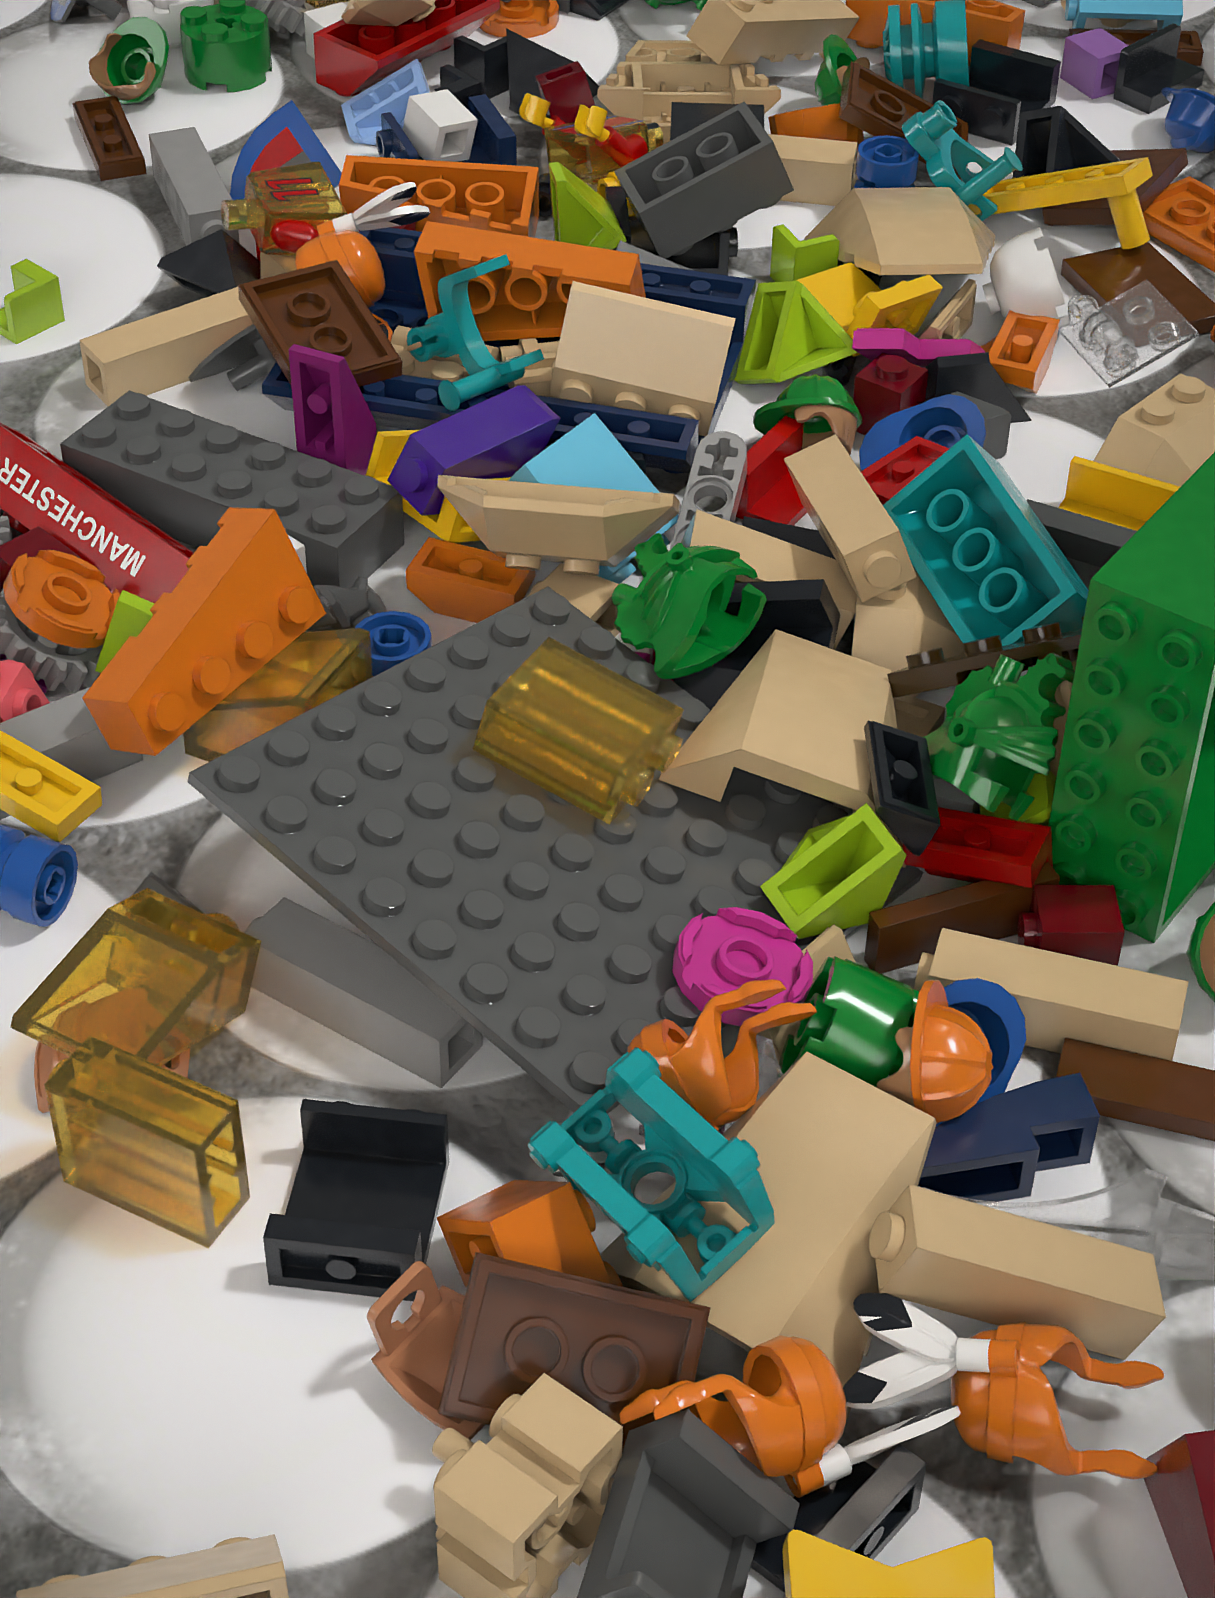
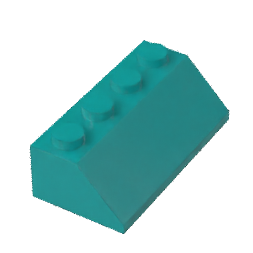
(984, 549)

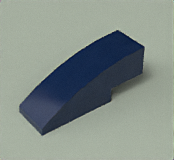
(1009, 1137)

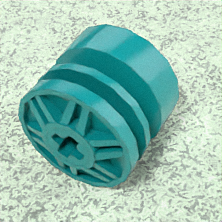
(927, 48)

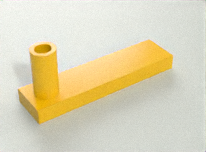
(1112, 181)
(43, 790)

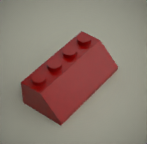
(361, 55)

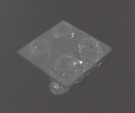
(1125, 331)

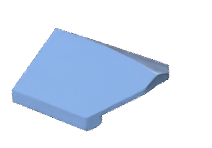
(388, 95)

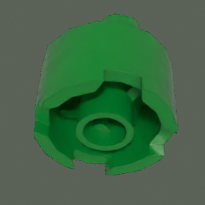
(225, 45)
(853, 1021)

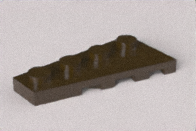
(932, 671)

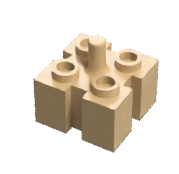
(527, 1498)

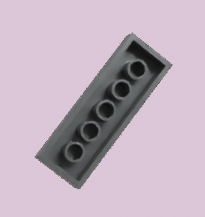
(191, 469)

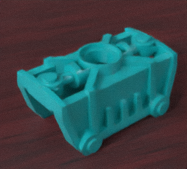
(675, 1143)

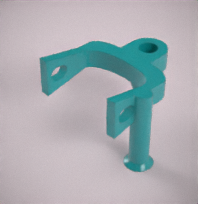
(941, 147)
(457, 333)

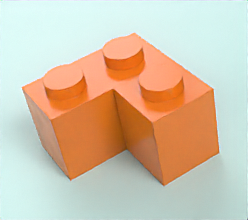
(529, 1224)

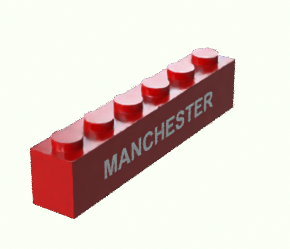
(86, 519)

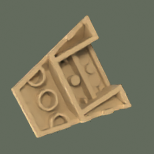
(679, 72)
(908, 232)
(794, 721)
(830, 1165)

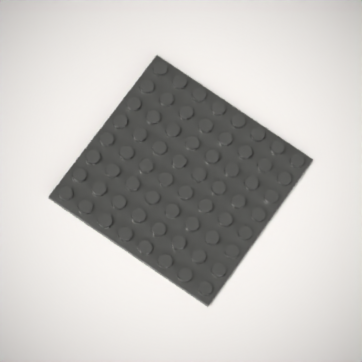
(491, 886)

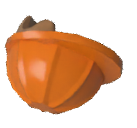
(943, 1058)

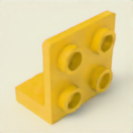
(861, 304)

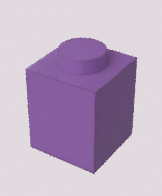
(1092, 62)

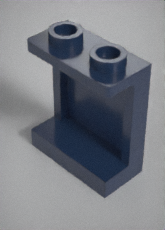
(492, 142)

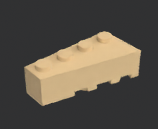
(768, 28)

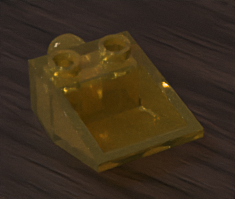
(144, 981)

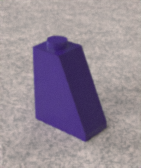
(475, 443)

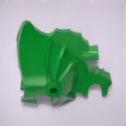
(684, 606)
(1000, 731)

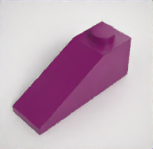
(330, 410)

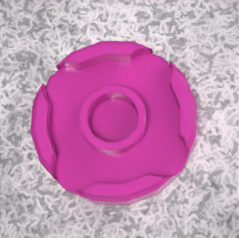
(735, 949)

